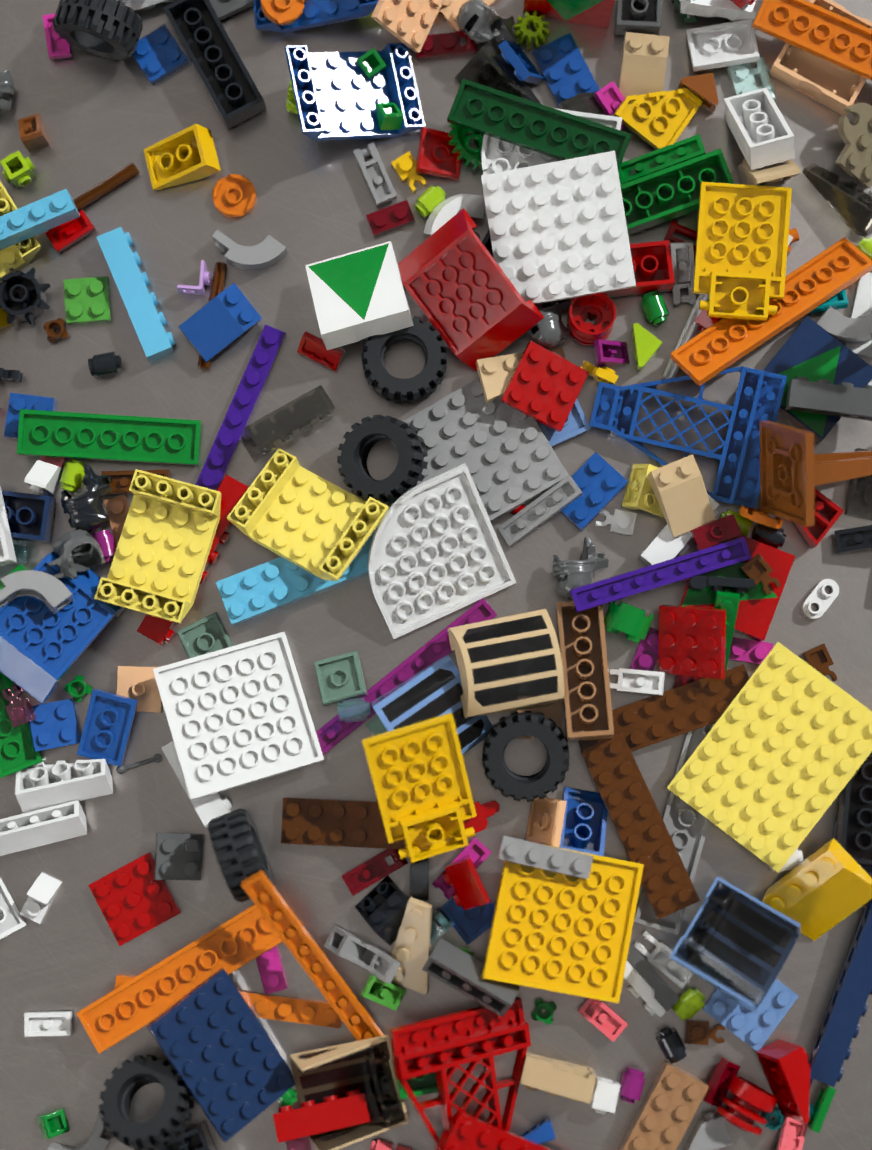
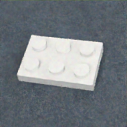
(722, 45)

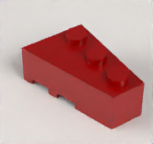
(825, 516)

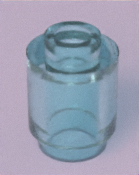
(354, 710)

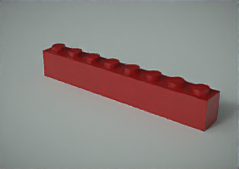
(231, 492)

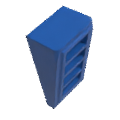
(541, 1132)

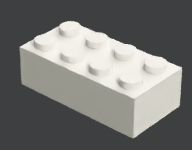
(759, 128)

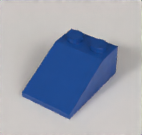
(220, 322)
(584, 822)

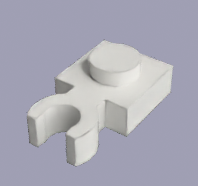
(621, 521)

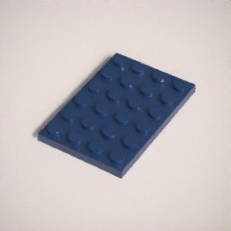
(222, 1054)

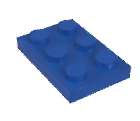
(564, 69)
(599, 487)
(107, 727)

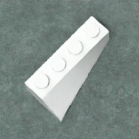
(61, 783)

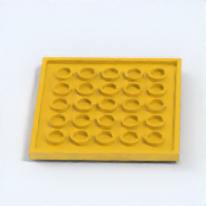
(564, 928)

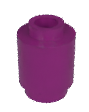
(107, 544)
(631, 1085)

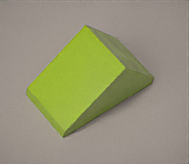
(644, 345)

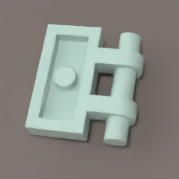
(743, 77)

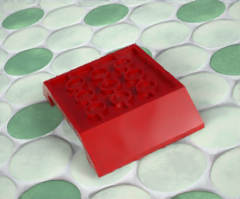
(466, 292)

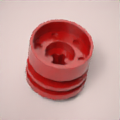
(592, 307)
(747, 1105)

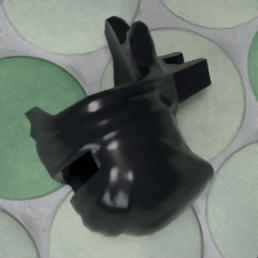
(87, 509)

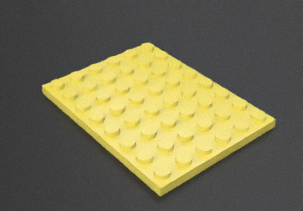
(777, 757)

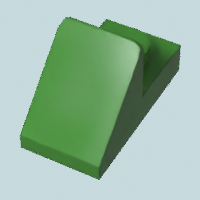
(383, 993)

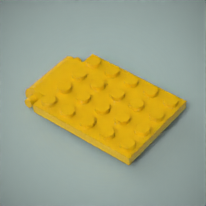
(741, 249)
(421, 787)

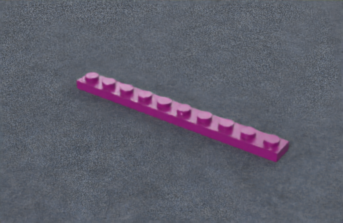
(432, 651)

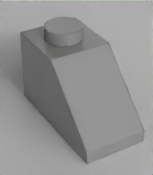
(709, 1133)

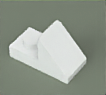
(40, 897)

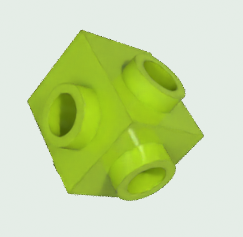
(17, 169)

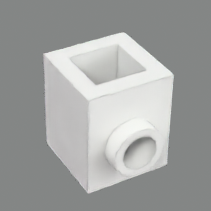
(605, 1095)

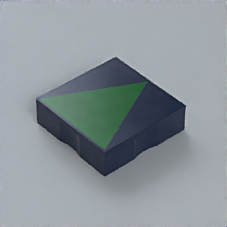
(817, 356)

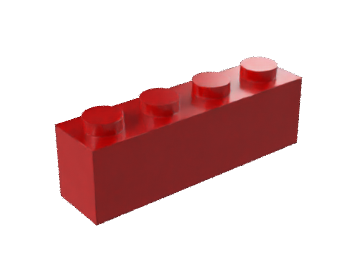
(321, 1117)

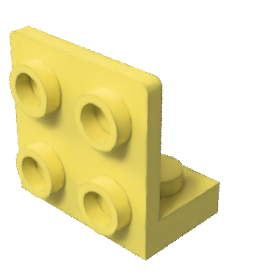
(639, 491)

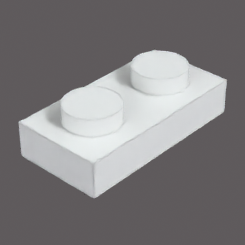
(48, 1023)

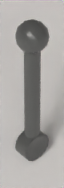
(156, 758)

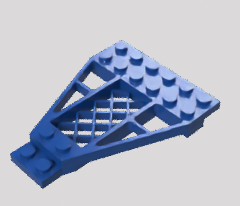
(738, 472)

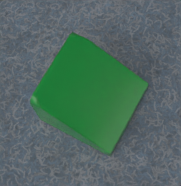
(371, 63)
(389, 116)
(52, 1124)

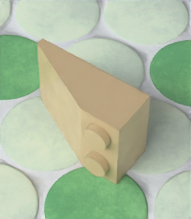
(643, 63)
(768, 175)
(682, 495)

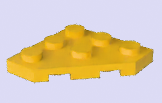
(659, 115)

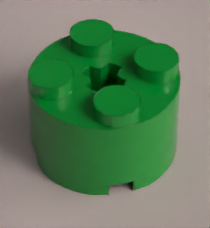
(627, 620)

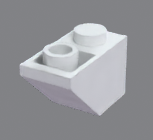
(44, 478)

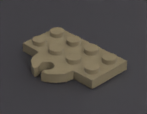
(857, 153)

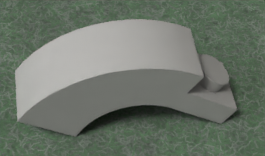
(250, 257)
(362, 953)

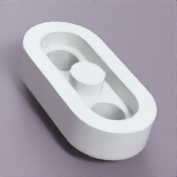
(820, 598)

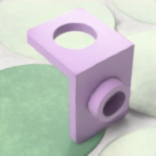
(204, 280)

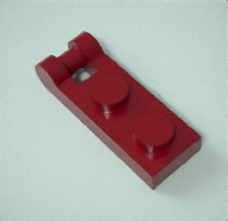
(446, 45)
(372, 871)

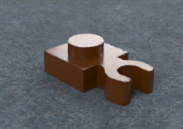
(759, 571)
(820, 660)
(699, 1031)

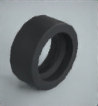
(419, 880)

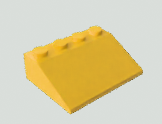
(821, 890)

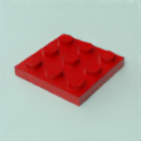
(544, 386)
(692, 641)
(134, 899)

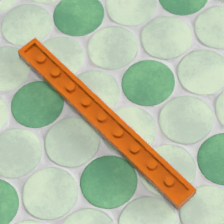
(310, 956)
(281, 1007)

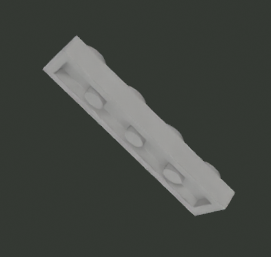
(540, 511)
(545, 857)

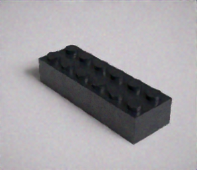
(215, 60)
(855, 815)

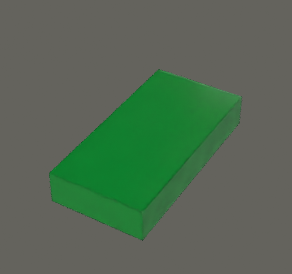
(821, 1107)

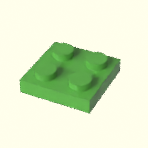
(87, 300)

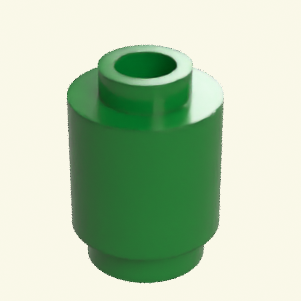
(654, 307)

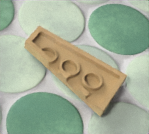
(498, 370)
(414, 946)

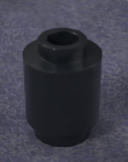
(104, 364)
(768, 535)
(671, 1044)

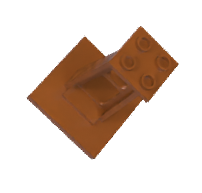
(792, 470)

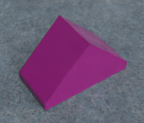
(610, 353)

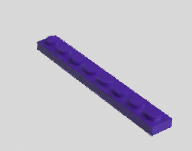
(241, 408)
(660, 574)

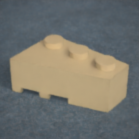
(558, 1078)

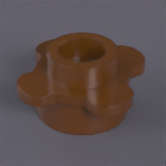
(51, 326)

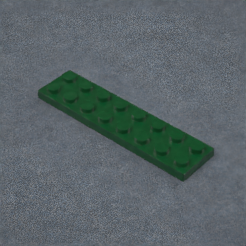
(533, 124)

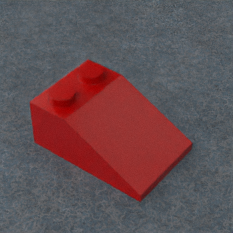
(466, 883)
(788, 1077)

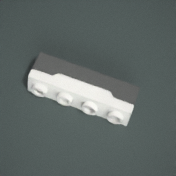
(648, 984)

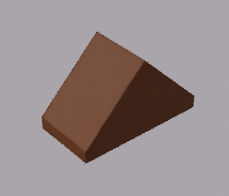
(704, 88)
(32, 132)

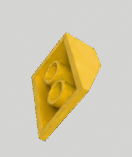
(182, 158)

